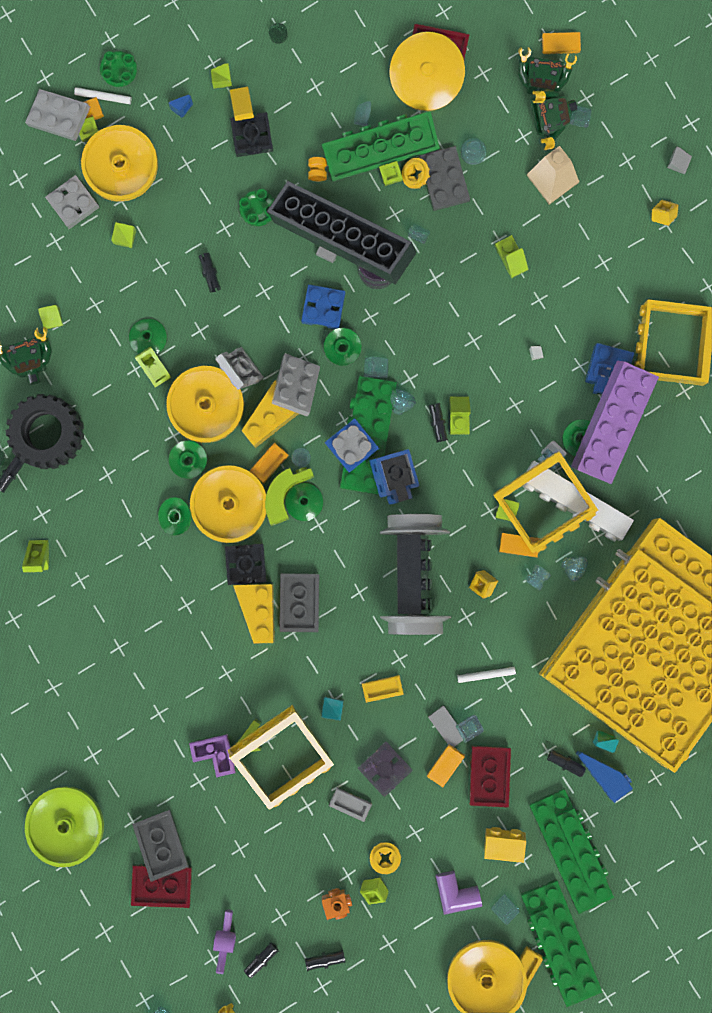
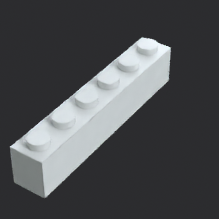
(567, 497)

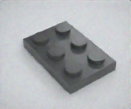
(446, 179)
(299, 603)
(160, 845)

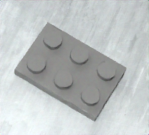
(57, 114)
(296, 385)

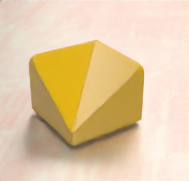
(664, 212)
(483, 584)

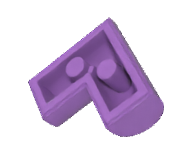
(216, 749)
(452, 898)

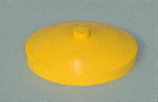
(427, 71)
(119, 163)
(204, 404)
(228, 504)
(487, 978)

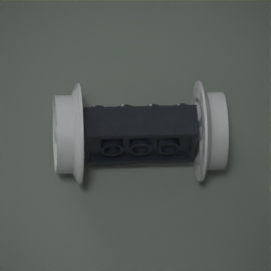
(413, 573)

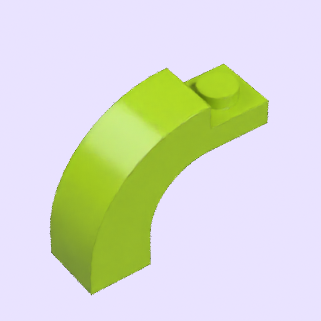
(276, 493)

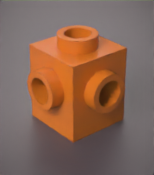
(335, 910)

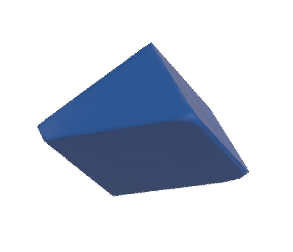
(181, 105)

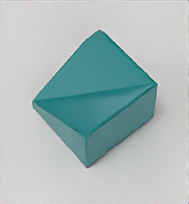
(332, 708)
(605, 741)

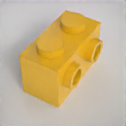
(505, 845)

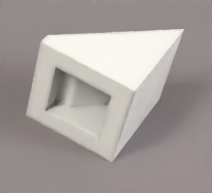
(536, 352)

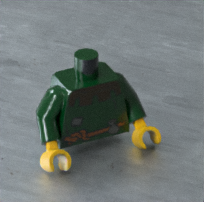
(543, 73)
(551, 114)
(28, 357)

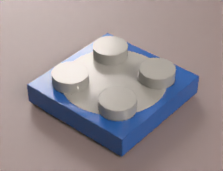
(351, 445)

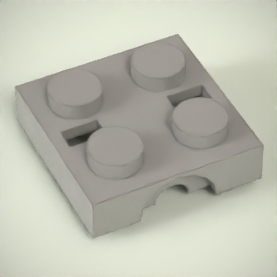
(76, 200)
(239, 368)

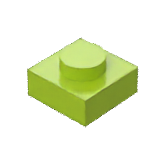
(88, 129)
(390, 173)

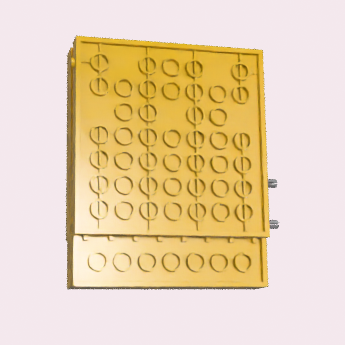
(646, 647)

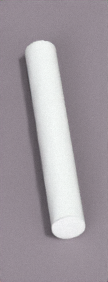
(103, 95)
(486, 674)

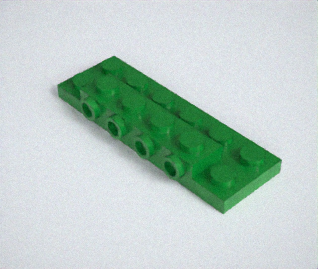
(380, 145)
(373, 412)
(572, 850)
(560, 943)

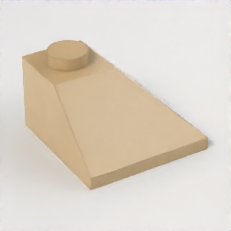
(554, 175)

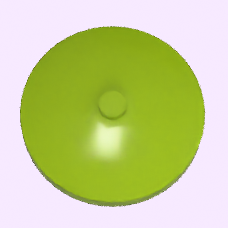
(64, 826)

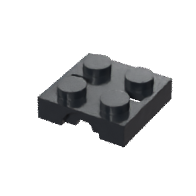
(251, 131)
(245, 569)

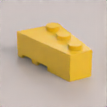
(266, 419)
(258, 610)

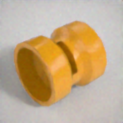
(317, 169)

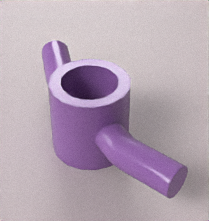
(224, 941)

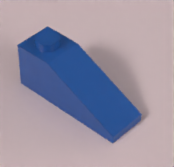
(610, 780)

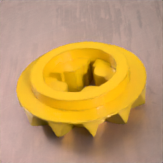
(409, 169)
(385, 867)

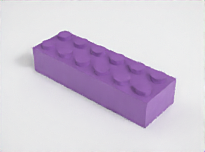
(614, 421)

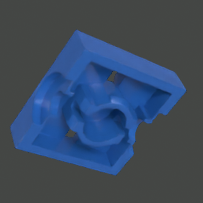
(323, 311)

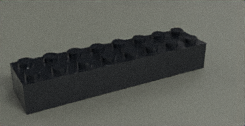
(342, 232)

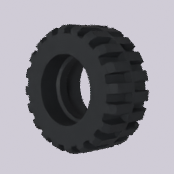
(22, 421)

